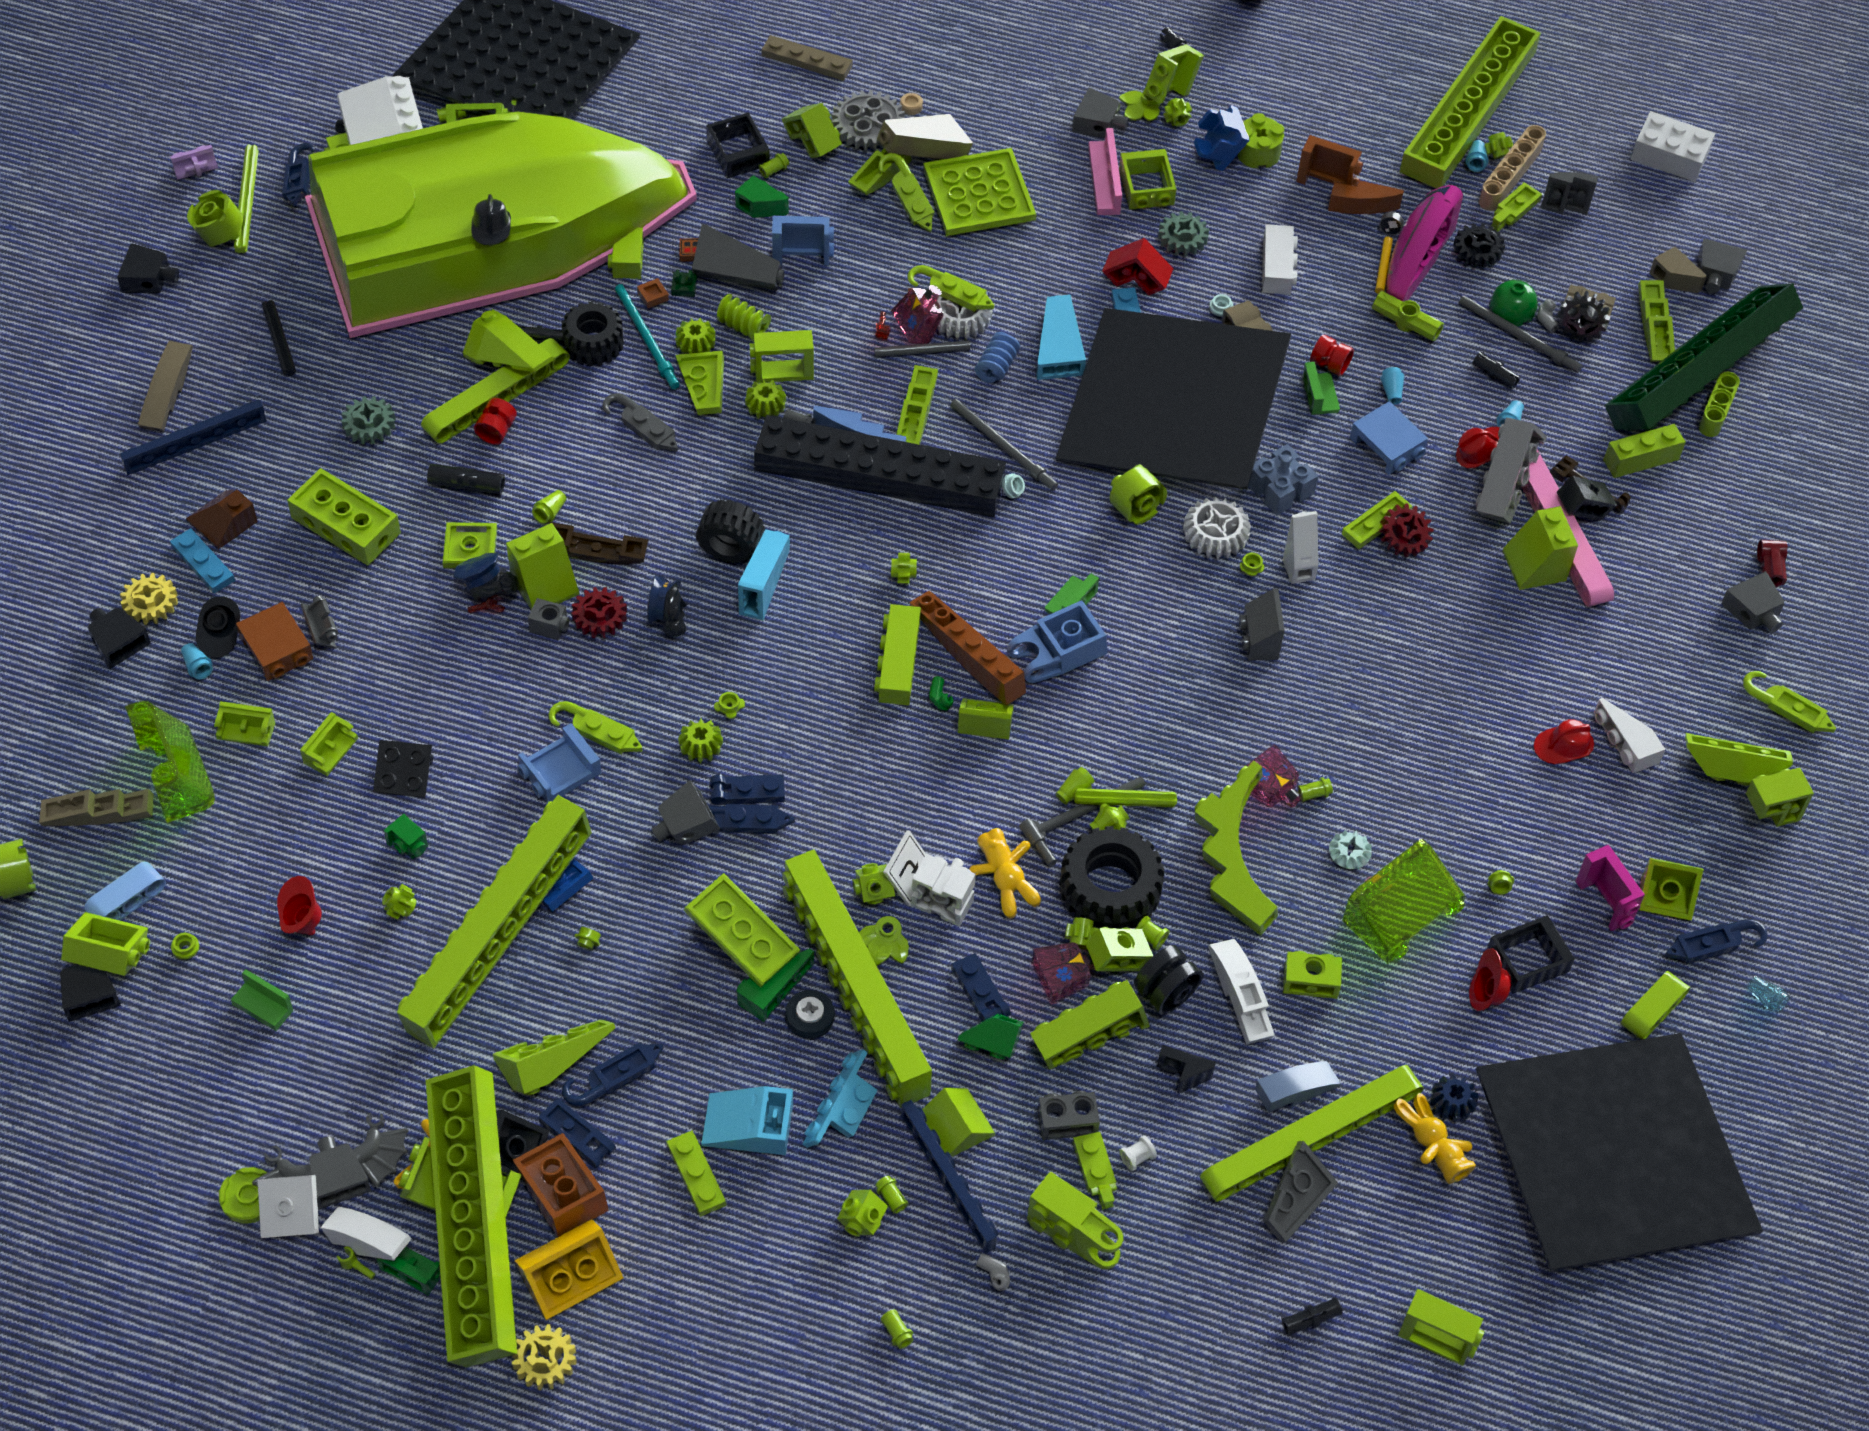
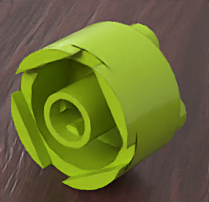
(1265, 142)
(215, 218)
(1137, 494)
(15, 870)

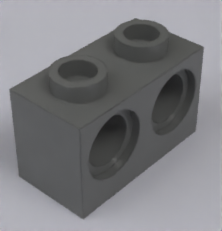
(1070, 1122)

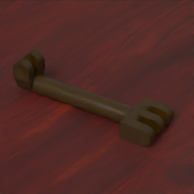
(1567, 468)

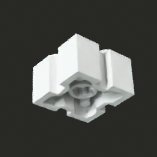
(943, 888)

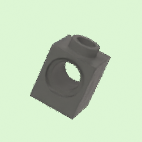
(548, 619)

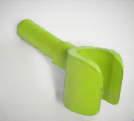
(352, 1262)

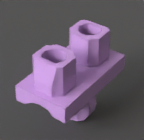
(194, 162)

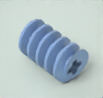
(997, 357)

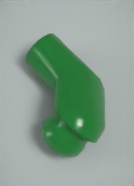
(937, 696)

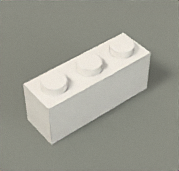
(1279, 259)

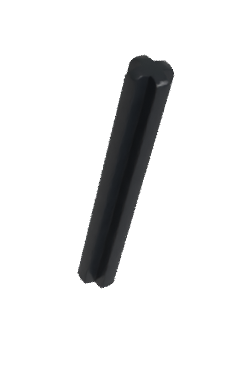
(279, 338)

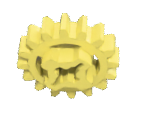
(149, 598)
(549, 1345)

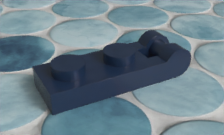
(747, 789)
(979, 987)
(580, 1133)

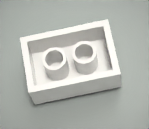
(1672, 146)

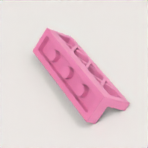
(1105, 175)

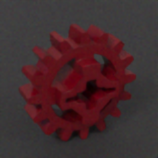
(1412, 525)
(599, 612)

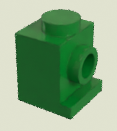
(406, 837)

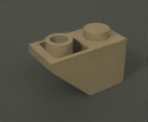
(1677, 271)

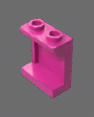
(1615, 884)

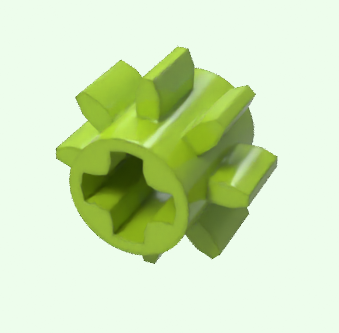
(1177, 112)
(1498, 145)
(903, 568)
(399, 901)
(1080, 931)

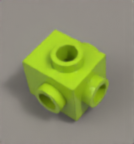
(872, 884)
(862, 1212)

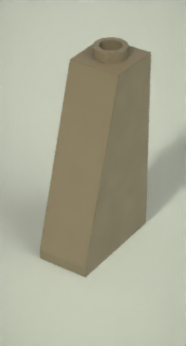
(925, 137)

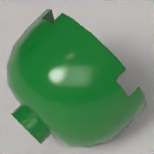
(1514, 302)

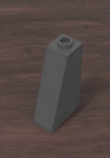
(734, 262)

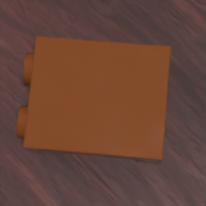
(1329, 162)
(275, 641)

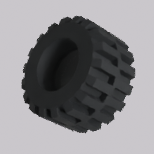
(596, 347)
(729, 531)

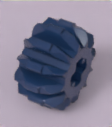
(1454, 1098)

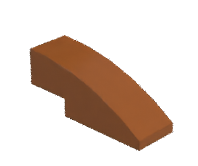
(1364, 199)

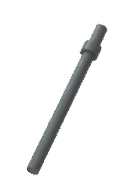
(1558, 356)
(1036, 471)

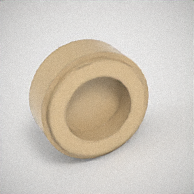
(911, 103)

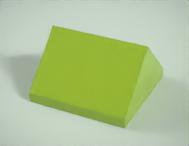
(985, 718)
(1670, 888)
(957, 1120)

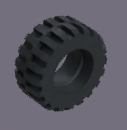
(1117, 850)

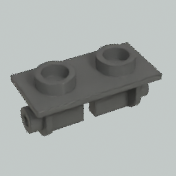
(319, 623)

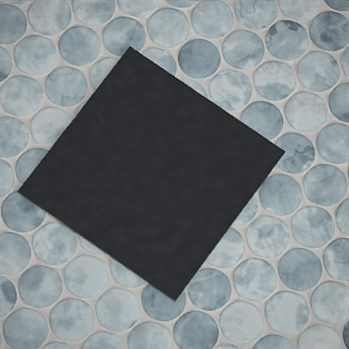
(518, 52)
(1175, 398)
(1617, 1151)

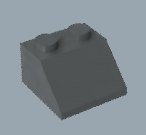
(1263, 627)

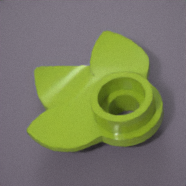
(1139, 106)
(882, 944)

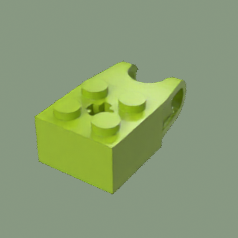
(1073, 1221)

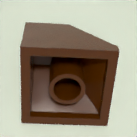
(224, 517)

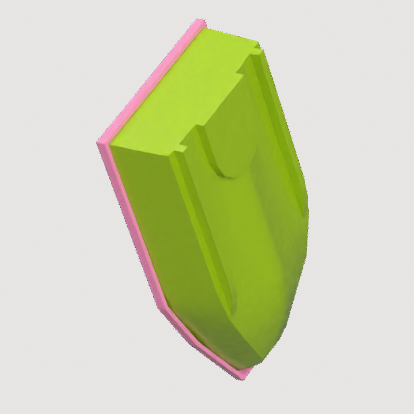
(403, 207)

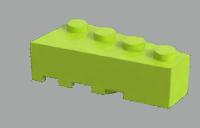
(1090, 1024)

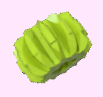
(695, 336)
(765, 399)
(700, 740)

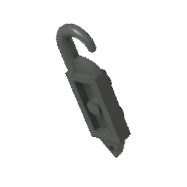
(643, 423)

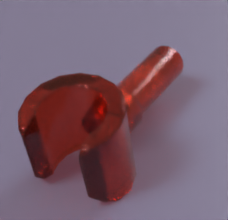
(882, 330)
(489, 604)

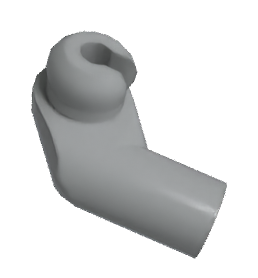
(1545, 315)
(998, 1271)

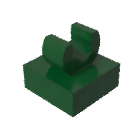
(684, 284)

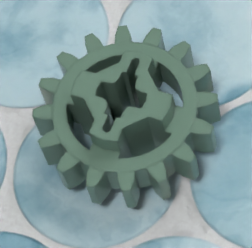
(1183, 233)
(356, 423)

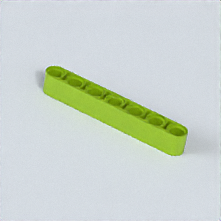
(504, 384)

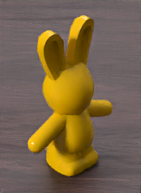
(1007, 874)
(1433, 1134)

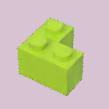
(814, 128)
(1780, 796)

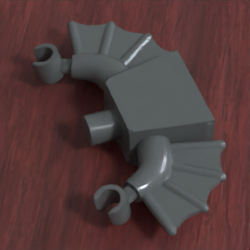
(344, 1171)

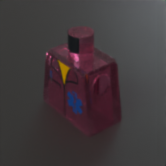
(919, 314)
(1278, 779)
(1062, 970)

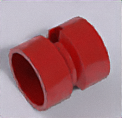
(1330, 354)
(495, 421)

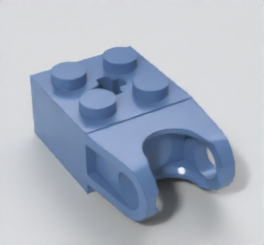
(1060, 643)

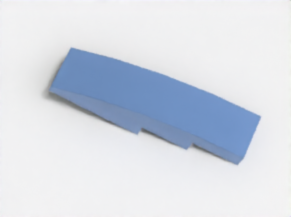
(851, 422)

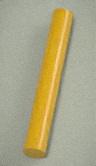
(1384, 264)

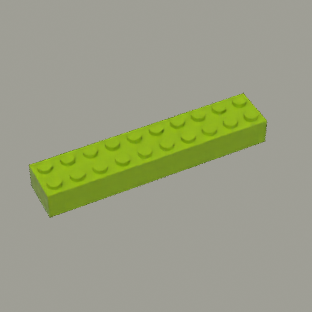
(1469, 102)
(494, 921)
(857, 979)
(470, 1217)

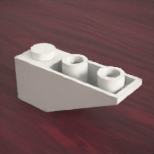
(1302, 548)
(1633, 739)

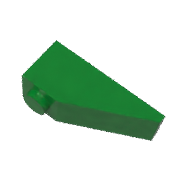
(764, 1000)

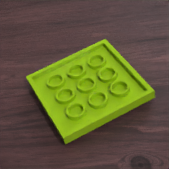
(979, 191)

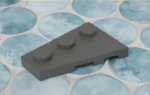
(1298, 1193)

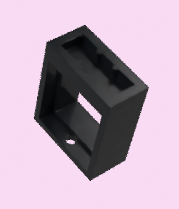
(744, 160)
(1552, 944)

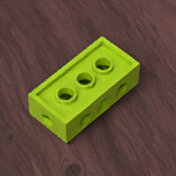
(344, 516)

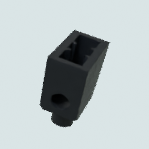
(145, 271)
(116, 635)
(86, 992)

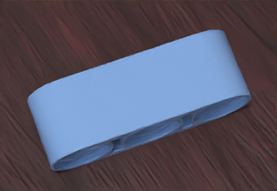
(126, 892)

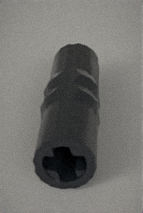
(466, 478)

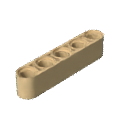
(1512, 167)

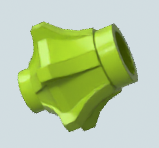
(1110, 817)

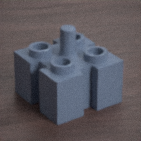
(1282, 479)

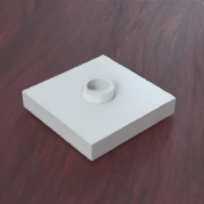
(288, 1206)

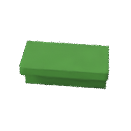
(1319, 390)
(1073, 592)
(262, 1001)

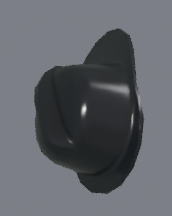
(490, 222)
(217, 626)

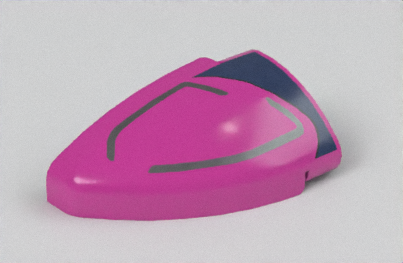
(1422, 240)

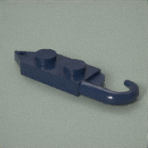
(296, 175)
(751, 818)
(1714, 940)
(615, 1073)

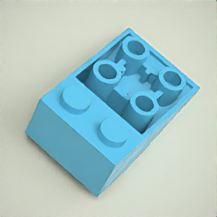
(749, 1120)

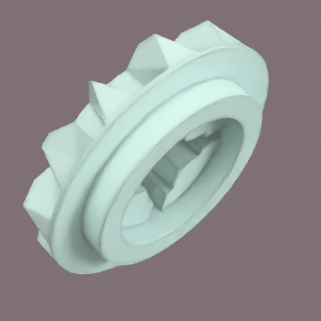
(1358, 857)

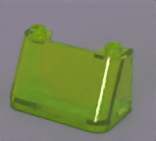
(182, 780)
(1402, 901)

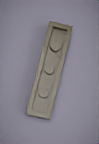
(807, 57)

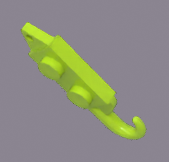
(909, 192)
(954, 288)
(1790, 705)
(598, 728)

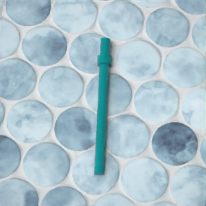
(664, 367)

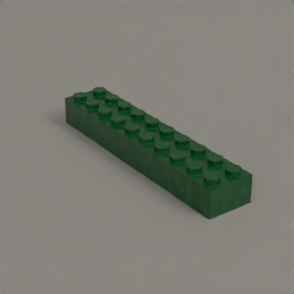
(1704, 357)

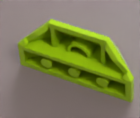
(1736, 760)

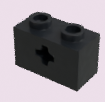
(1586, 498)

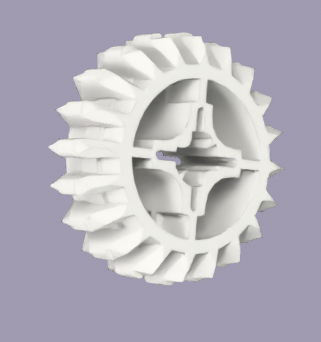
(962, 323)
(1213, 533)

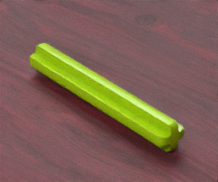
(1125, 797)

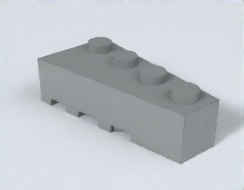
(1509, 469)

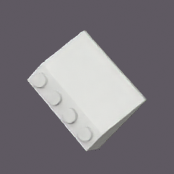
(379, 109)

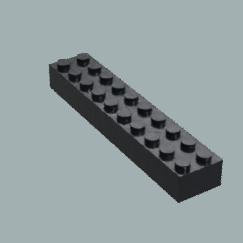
(879, 466)

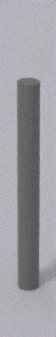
(922, 348)

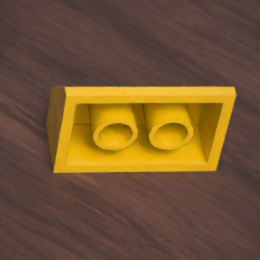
(569, 1269)

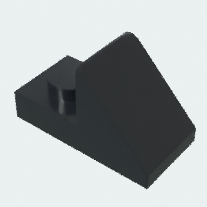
(1193, 1068)

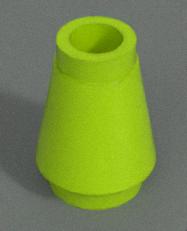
(548, 507)
(1077, 779)

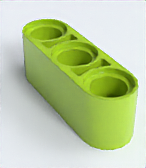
(1719, 404)
(1655, 1005)

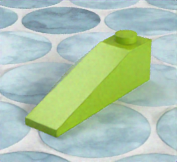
(501, 341)
(539, 1064)

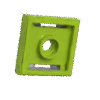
(460, 535)

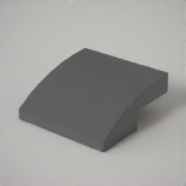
(1569, 191)

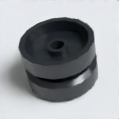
(1168, 979)

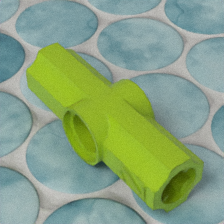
(1407, 316)

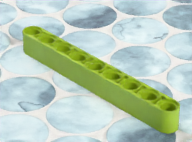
(1314, 1129)

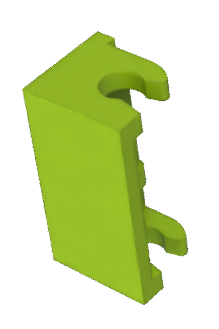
(244, 724)
(328, 744)

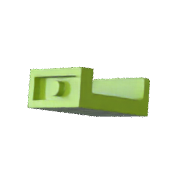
(1173, 71)

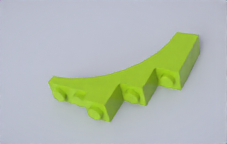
(1235, 887)

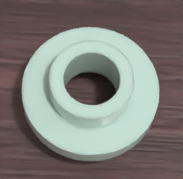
(1220, 303)
(1013, 485)

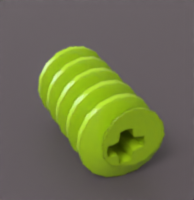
(741, 317)

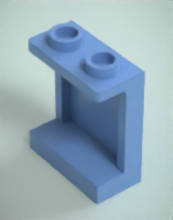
(802, 237)
(1390, 436)
(560, 765)

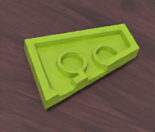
(704, 379)

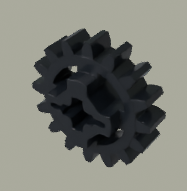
(1479, 245)
(1574, 321)

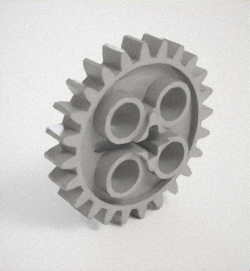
(862, 117)

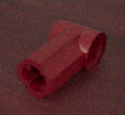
(1773, 557)

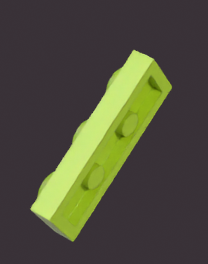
(1367, 525)
(696, 1173)

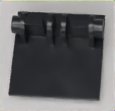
(402, 768)

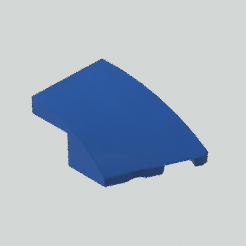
(569, 883)

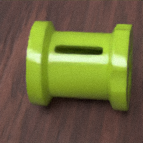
(1153, 933)

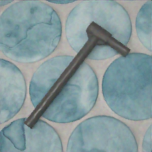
(1037, 832)

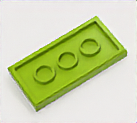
(741, 930)

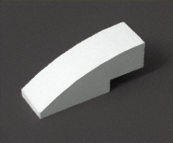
(364, 1234)

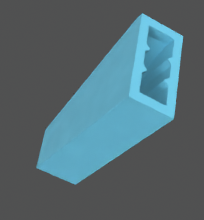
(1061, 343)
(762, 574)

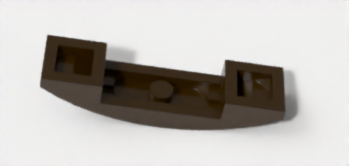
(602, 549)

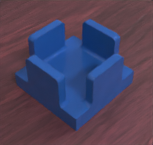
(1224, 137)

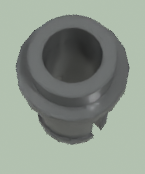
(789, 414)

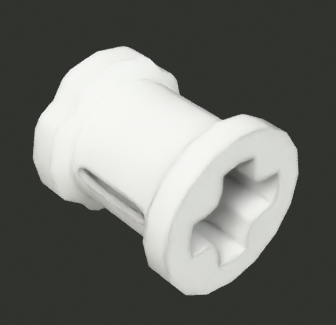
(1138, 1153)

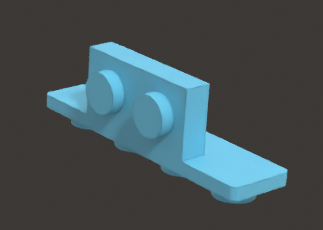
(845, 1104)

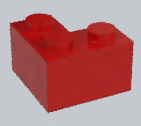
(1139, 263)

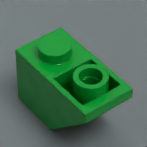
(760, 199)
(996, 1034)

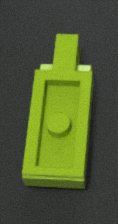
(1515, 206)
(1096, 1167)

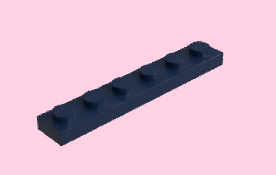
(193, 437)
(944, 1168)

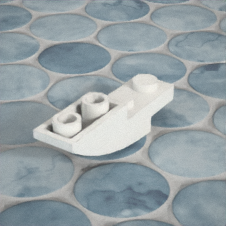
(1244, 989)

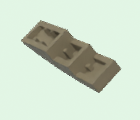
(165, 386)
(96, 809)

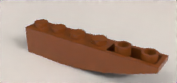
(971, 649)

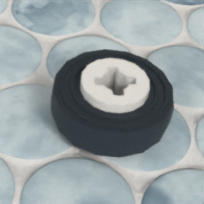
(810, 1024)

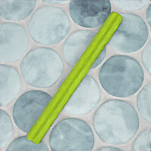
(246, 196)

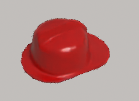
(1476, 446)
(1565, 742)
(298, 907)
(1490, 982)

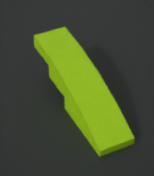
(1656, 319)
(917, 403)

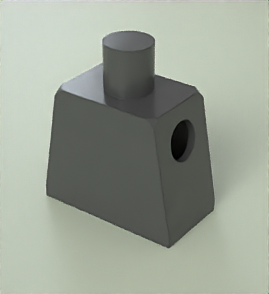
(1098, 113)
(1719, 264)
(1755, 602)
(685, 816)

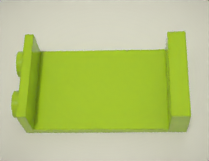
(419, 1184)

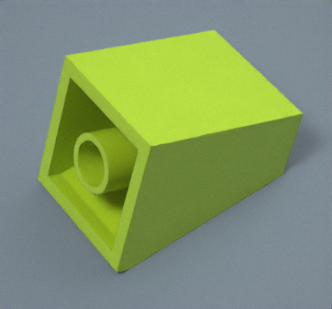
(1542, 550)
(542, 566)

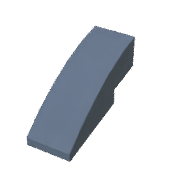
(1296, 1085)

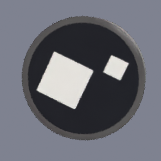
(1391, 223)

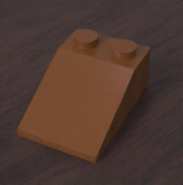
(561, 1185)

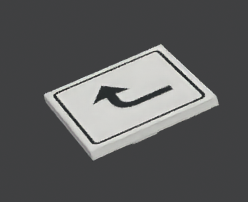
(904, 866)

